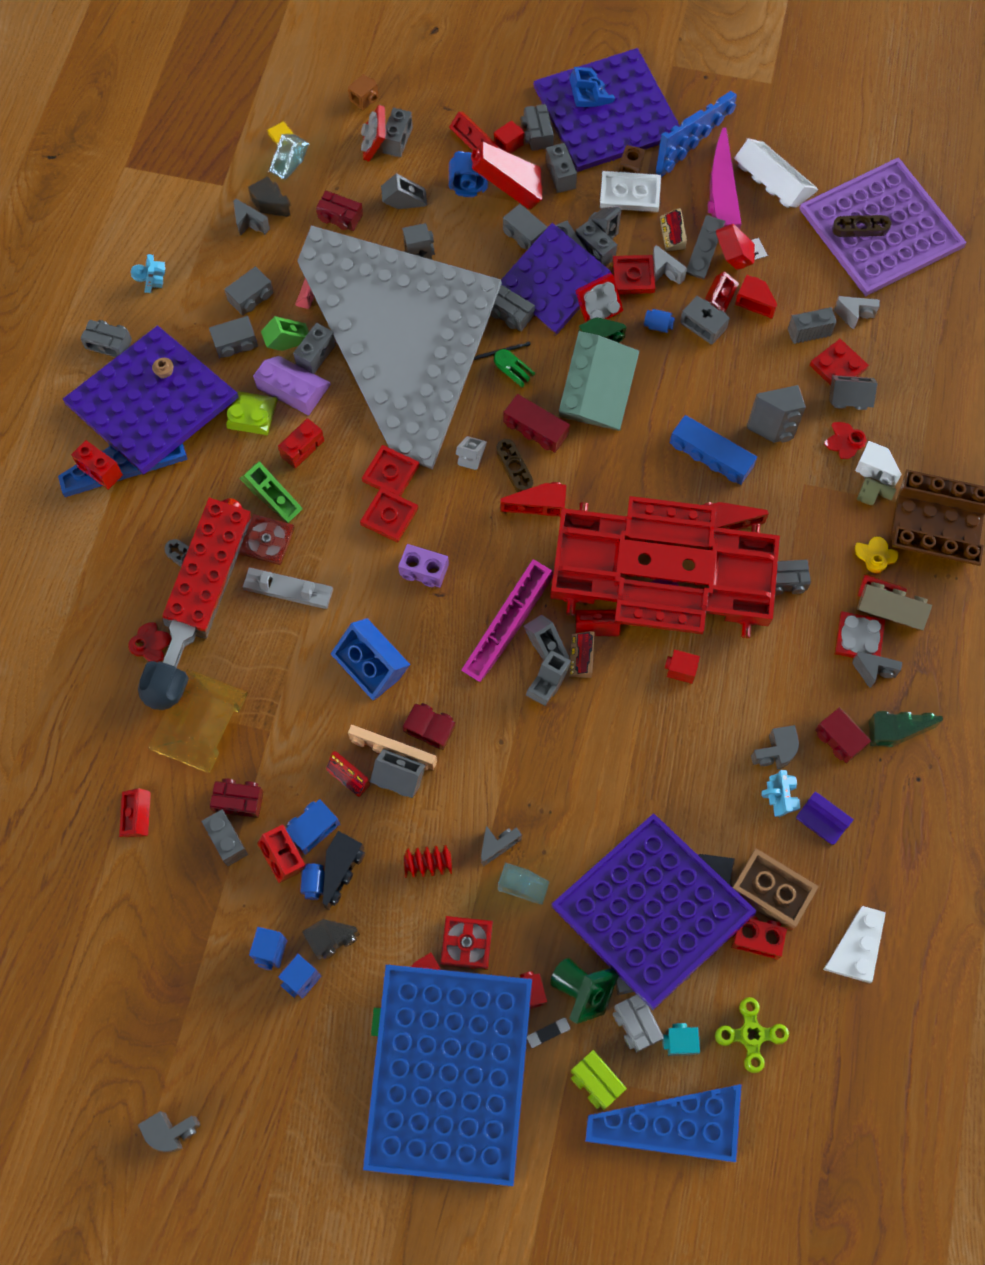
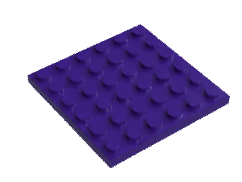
(603, 131)
(146, 413)
(653, 910)

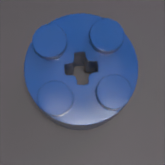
(463, 178)

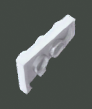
(859, 947)

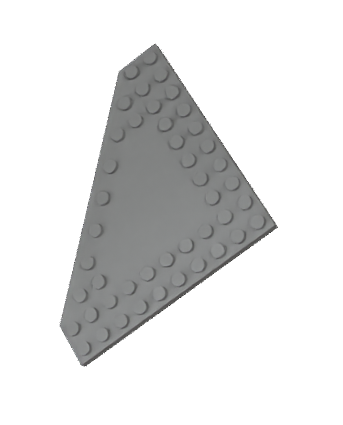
(403, 331)

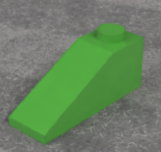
(270, 492)

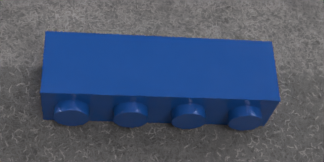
(713, 450)

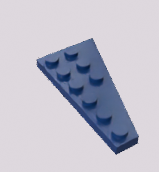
(687, 136)
(76, 481)
(684, 1125)

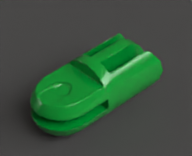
(513, 367)

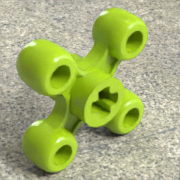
(762, 1034)

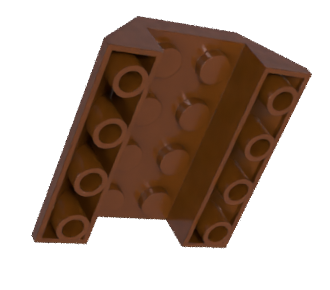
(939, 517)

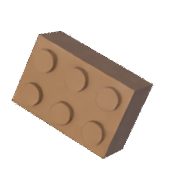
(774, 889)

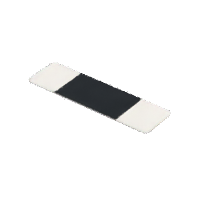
(548, 1032)

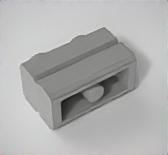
(638, 1023)

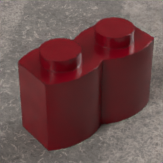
(429, 726)

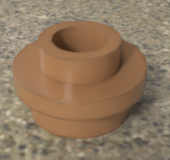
(163, 367)

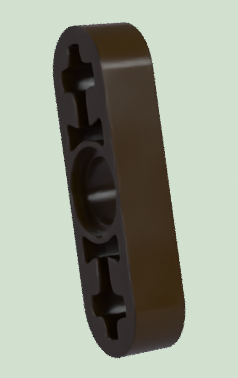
(868, 220)
(515, 457)

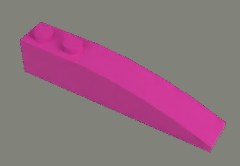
(723, 194)
(508, 620)

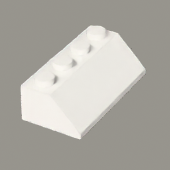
(774, 173)

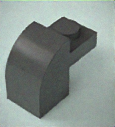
(549, 678)
(783, 748)
(162, 1136)

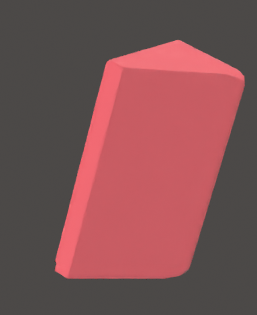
(305, 296)

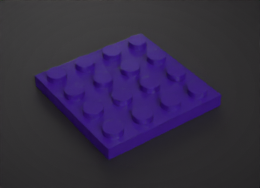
(551, 274)

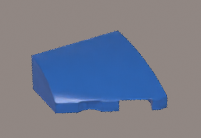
(588, 89)

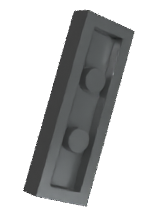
(704, 247)

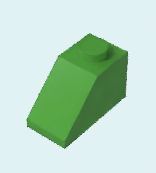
(284, 333)

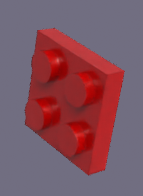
(634, 274)
(839, 361)
(390, 471)
(389, 515)

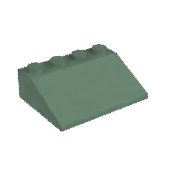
(598, 381)

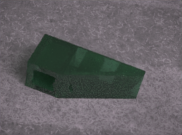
(893, 729)

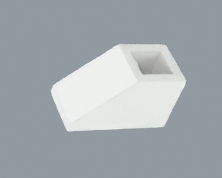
(878, 464)

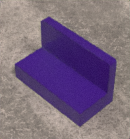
(824, 818)

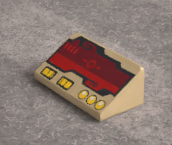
(673, 230)

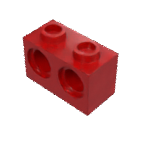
(97, 464)
(281, 853)
(759, 944)

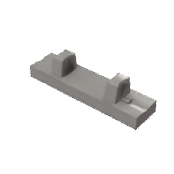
(288, 588)

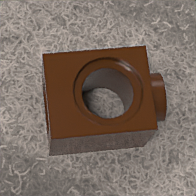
(632, 159)

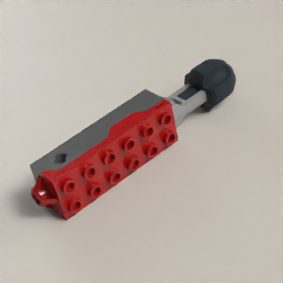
(196, 596)

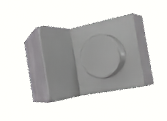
(667, 264)
(852, 308)
(470, 452)

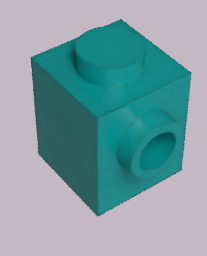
(681, 1040)

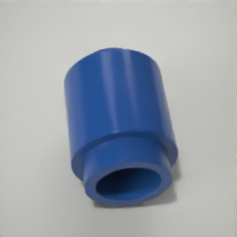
(659, 320)
(312, 881)

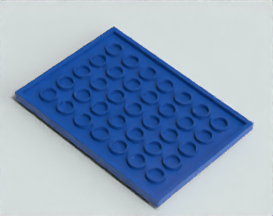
(448, 1075)

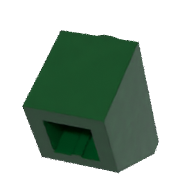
(606, 328)

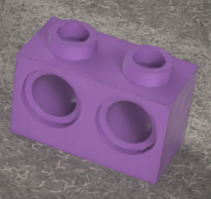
(426, 561)

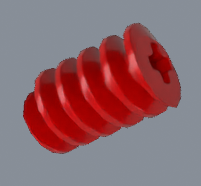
(427, 861)

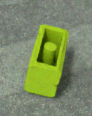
(597, 1080)

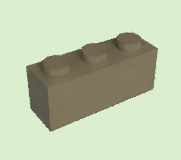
(894, 606)

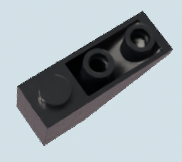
(340, 860)

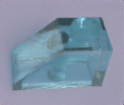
(288, 155)
(523, 883)

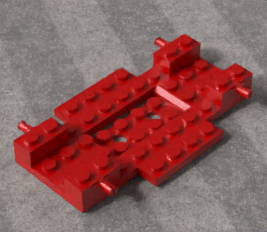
(602, 546)

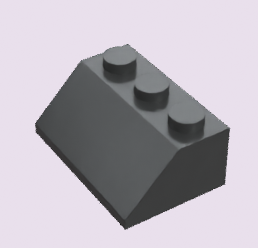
(777, 414)

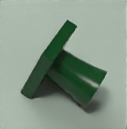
(590, 991)

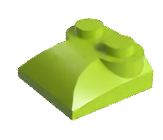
(251, 413)

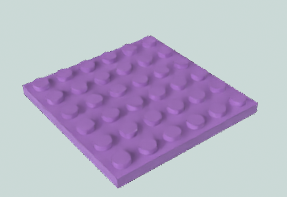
(916, 236)

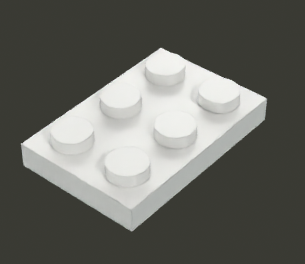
(630, 191)

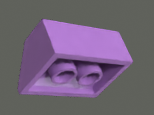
(290, 384)

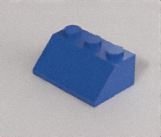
(369, 658)

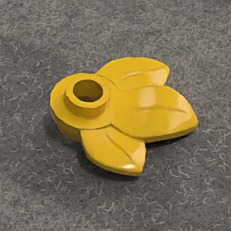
(876, 554)

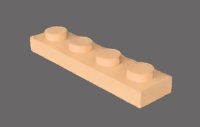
(364, 737)

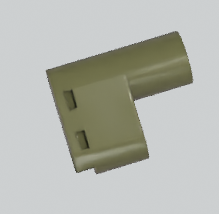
(872, 488)

